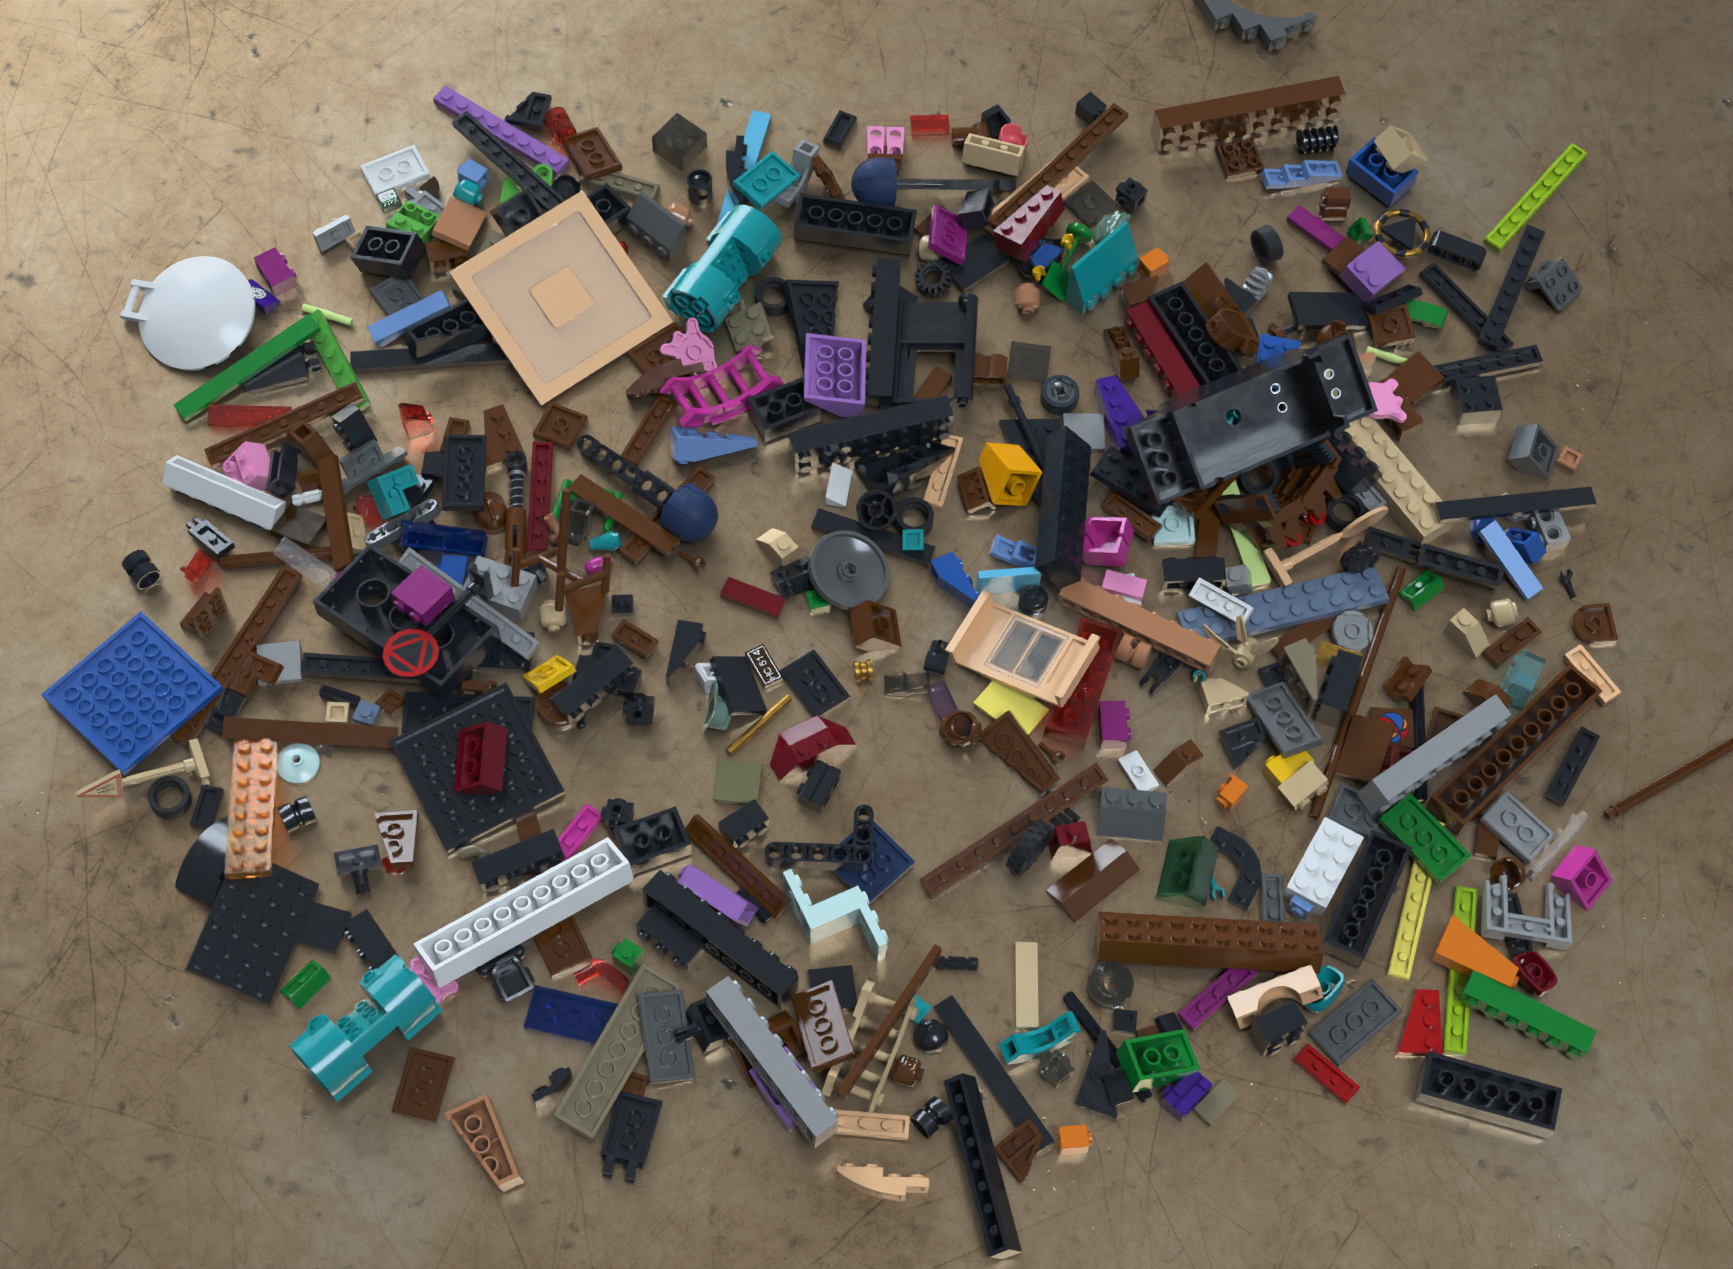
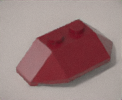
(806, 744)

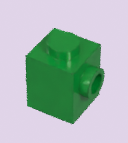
(627, 956)

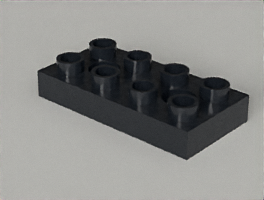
(376, 576)

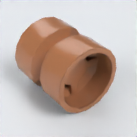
(1133, 651)

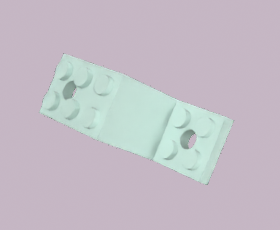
(835, 914)

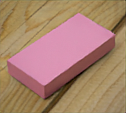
(1124, 585)

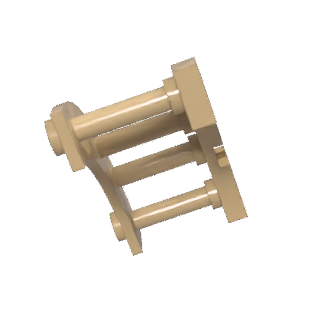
(833, 1078)

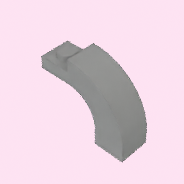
(803, 164)

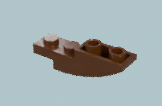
(655, 378)

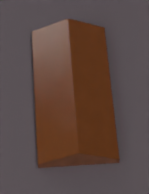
(1093, 880)

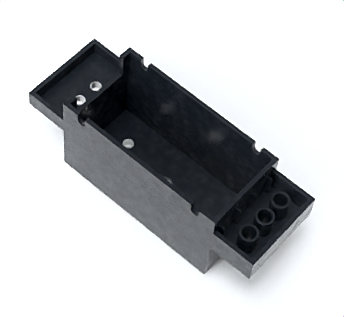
(1192, 446)

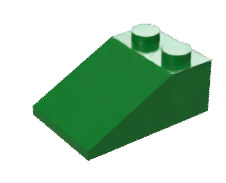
(1157, 1059)

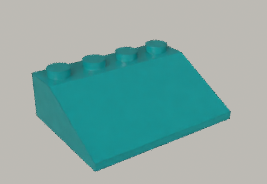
(1102, 269)

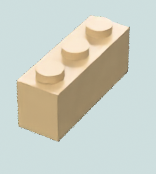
(993, 154)

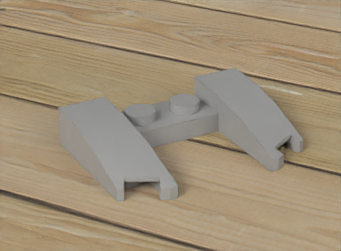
(1497, 923)

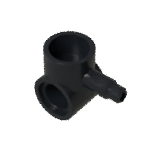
(936, 658)

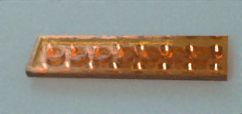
(252, 809)

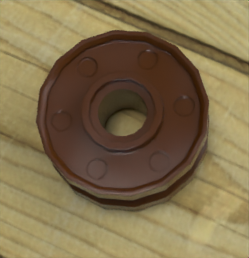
(546, 712)

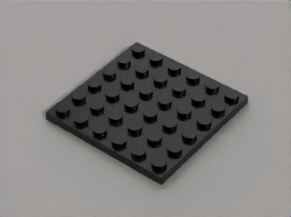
(431, 758)

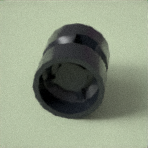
(699, 187)
(141, 569)
(296, 814)
(929, 1119)

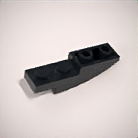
(735, 168)

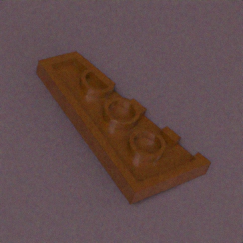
(1016, 747)

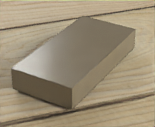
(1216, 1102)

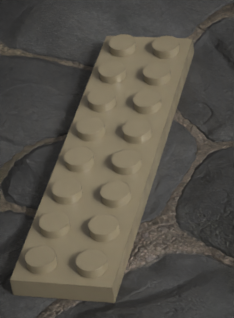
(610, 1059)

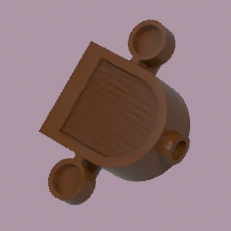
(1232, 329)

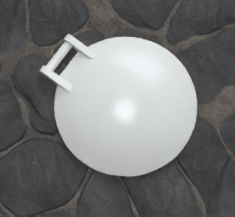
(193, 312)

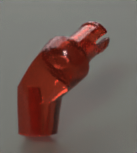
(603, 970)

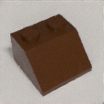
(874, 627)

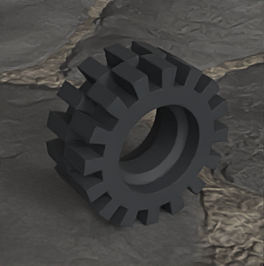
(933, 289)

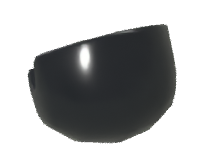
(566, 186)
(930, 1036)

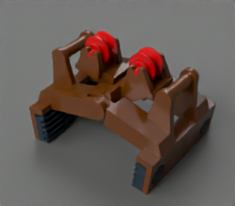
(1297, 495)

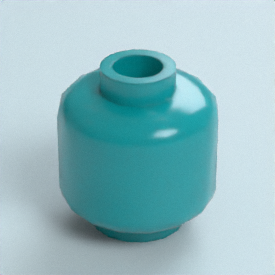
(468, 192)

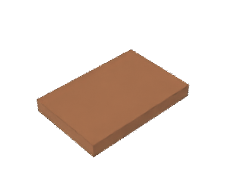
(459, 223)

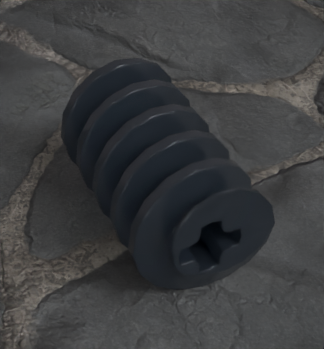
(1317, 138)

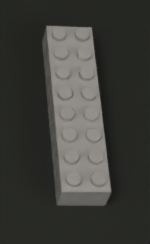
(1434, 755)
(772, 1062)

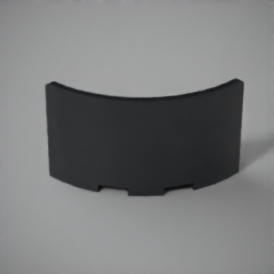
(205, 864)

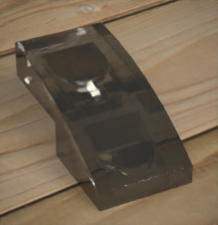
(907, 684)

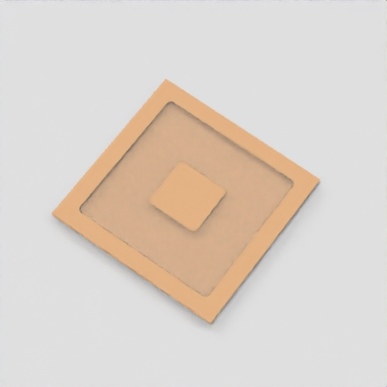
(561, 297)

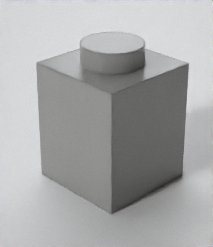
(1239, 580)

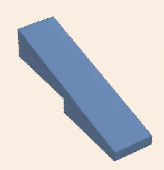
(393, 326)

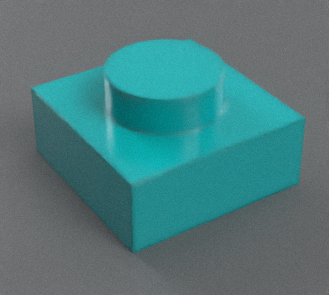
(913, 540)
(923, 1010)

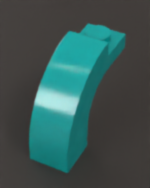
(1033, 1044)

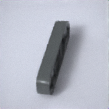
(382, 536)

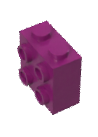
(422, 596)

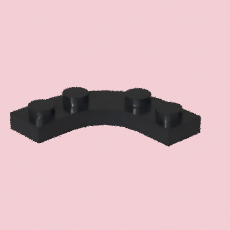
(1247, 866)

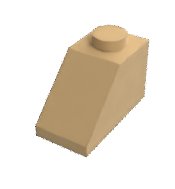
(779, 547)
(1467, 633)
(1221, 695)

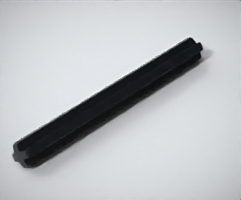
(1419, 735)
(1094, 1029)

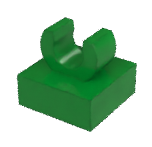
(1360, 231)

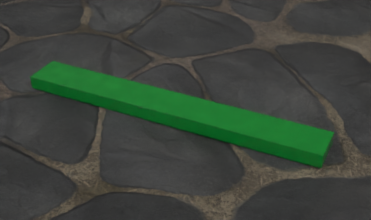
(247, 367)

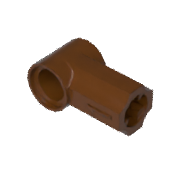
(960, 133)

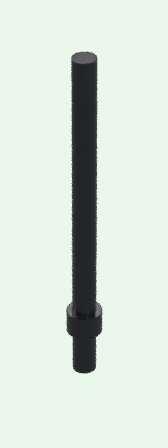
(1015, 403)

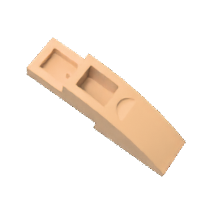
(871, 1181)

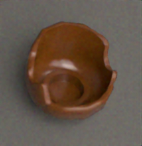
(1512, 868)

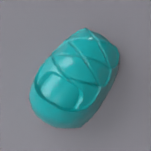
(1331, 984)

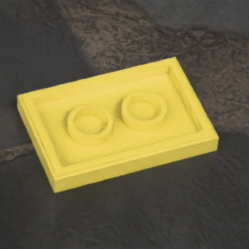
(1000, 698)

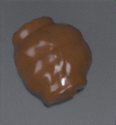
(960, 728)

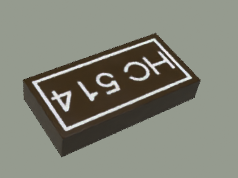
(764, 666)

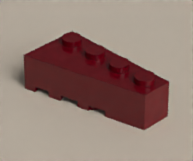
(1029, 224)

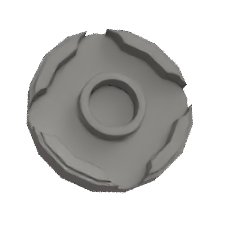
(1352, 631)

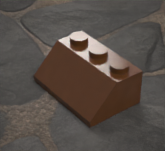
(786, 1029)

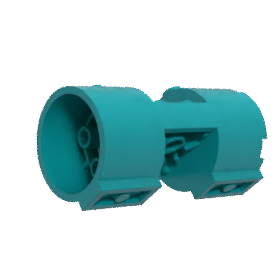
(736, 250)
(394, 1001)

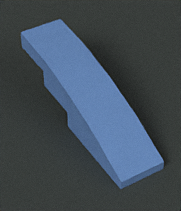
(1307, 174)
(1016, 553)

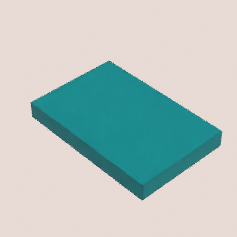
(766, 180)

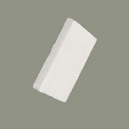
(395, 170)

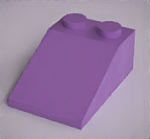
(1371, 272)

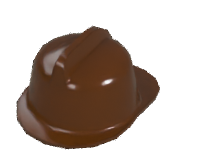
(494, 514)

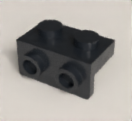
(792, 578)

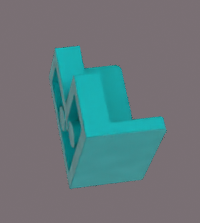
(388, 491)

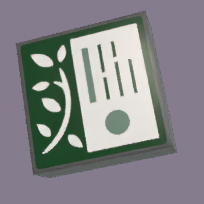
(388, 200)

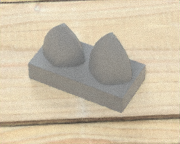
(333, 232)

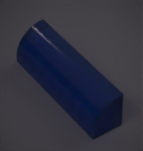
(443, 538)

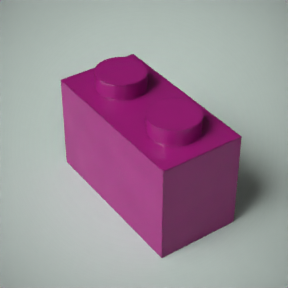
(275, 271)
(1113, 724)

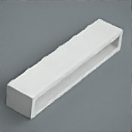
(223, 492)

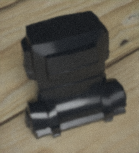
(508, 974)

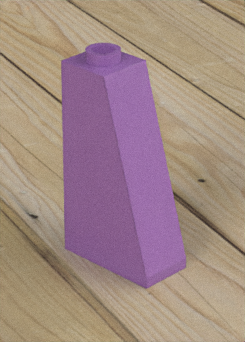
(717, 895)

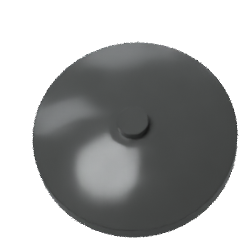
(848, 569)

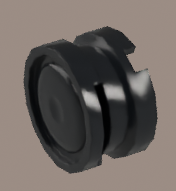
(1033, 601)

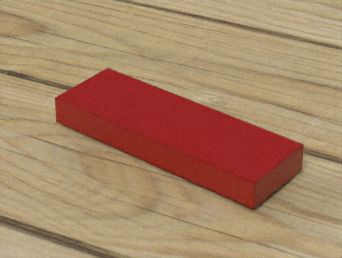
(1326, 1074)

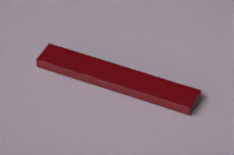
(539, 497)

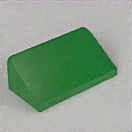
(1421, 590)
(306, 984)

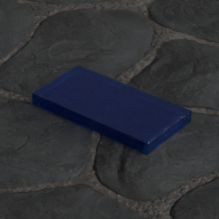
(568, 1015)

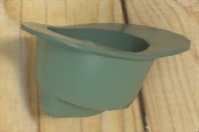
(717, 711)

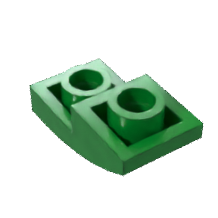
(1427, 313)

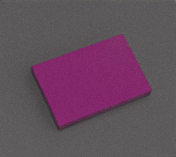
(947, 235)

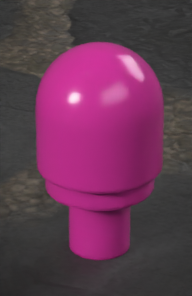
(594, 565)

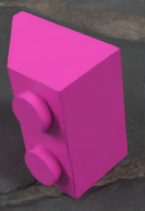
(1582, 876)

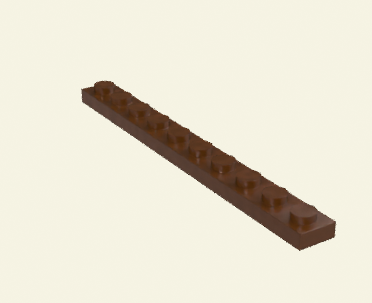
(1065, 161)
(245, 640)
(1013, 830)

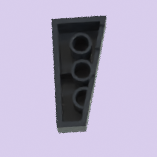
(446, 330)

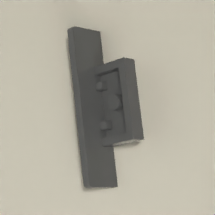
(367, 462)

